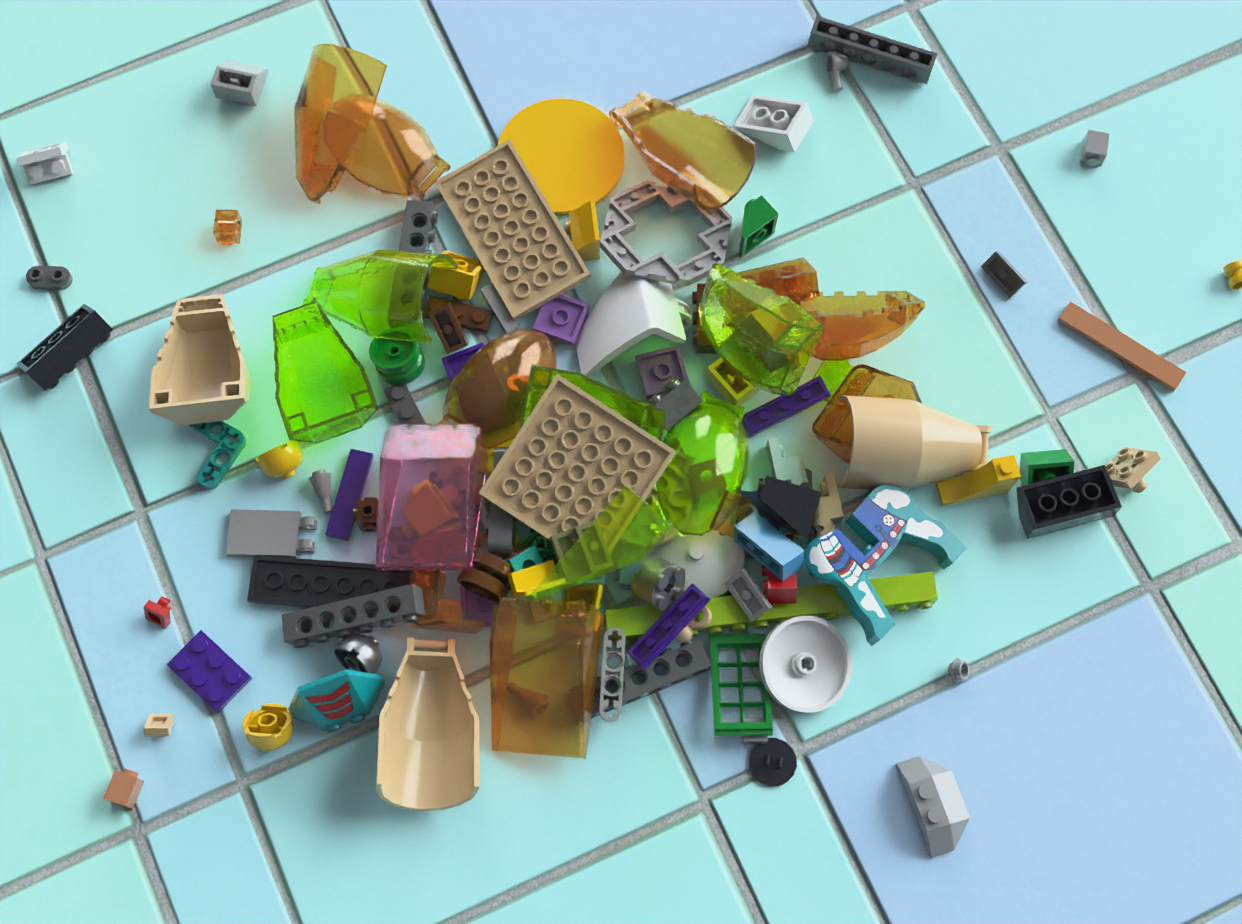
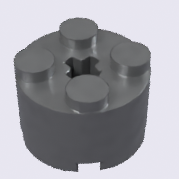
(658, 583)

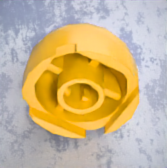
(281, 460)
(268, 727)

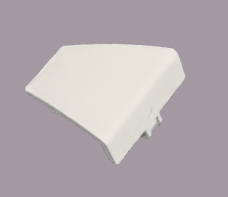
(627, 314)

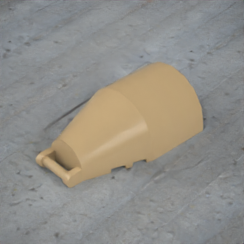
(909, 444)
(428, 732)

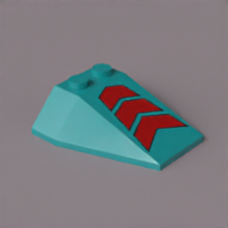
(336, 699)

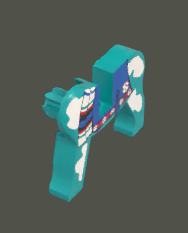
(881, 521)

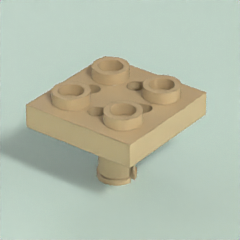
(1130, 467)

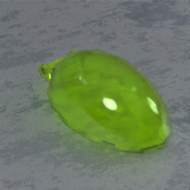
(707, 461)

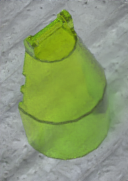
(378, 292)

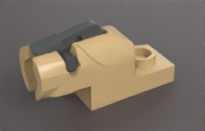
(829, 508)

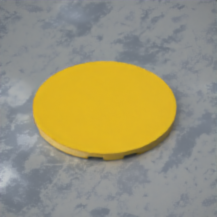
(568, 151)

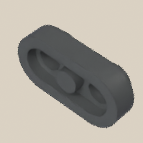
(47, 278)

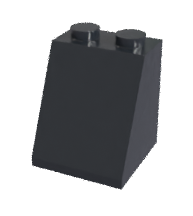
(789, 505)

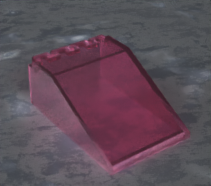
(429, 496)

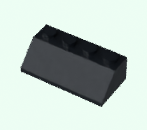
(65, 347)
(1067, 501)

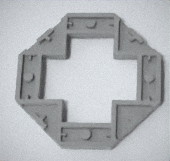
(659, 266)

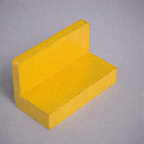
(527, 580)

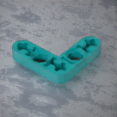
(224, 447)

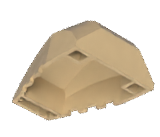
(200, 365)

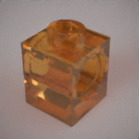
(227, 226)

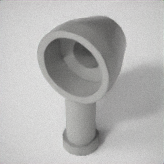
(835, 64)

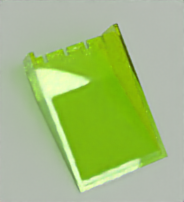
(618, 537)

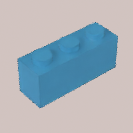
(769, 546)

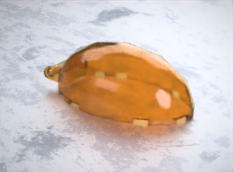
(395, 154)
(494, 384)

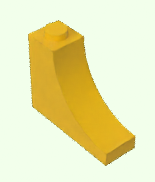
(990, 480)

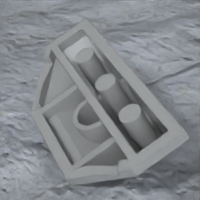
(935, 803)

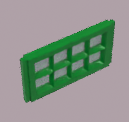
(738, 691)

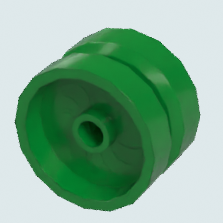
(397, 360)

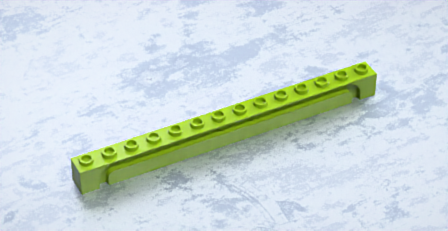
(816, 601)

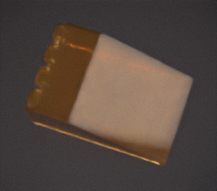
(543, 676)

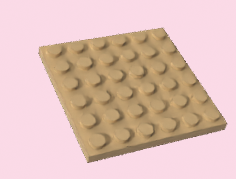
(573, 462)

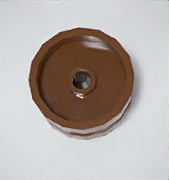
(487, 576)

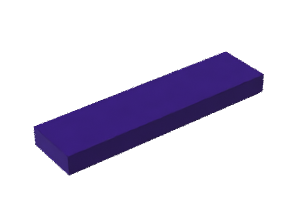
(785, 406)
(349, 492)
(668, 626)

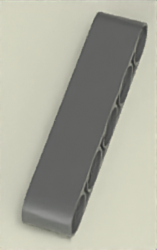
(501, 523)

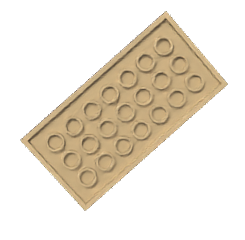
(512, 230)

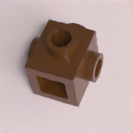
(365, 521)

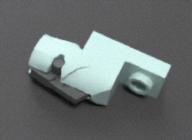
(787, 469)

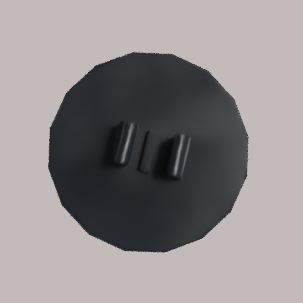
(772, 762)

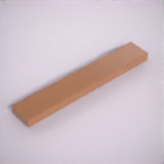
(1122, 346)

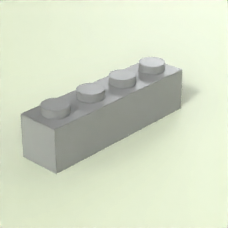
(499, 309)

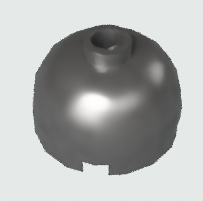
(359, 653)

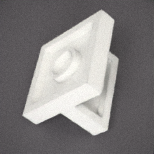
(46, 162)

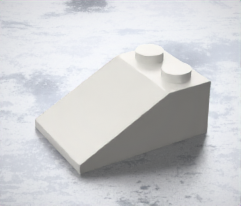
(775, 121)

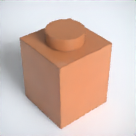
(124, 788)

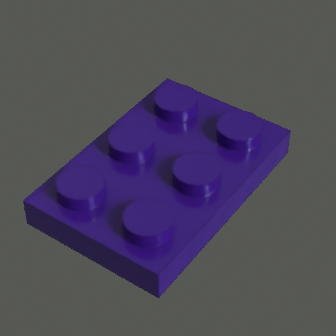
(209, 671)

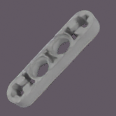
(612, 674)

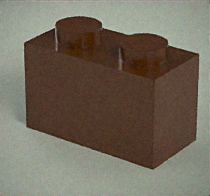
(448, 328)

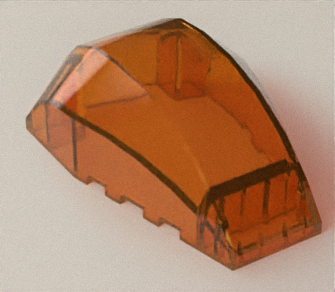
(859, 321)

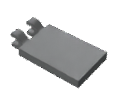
(268, 533)

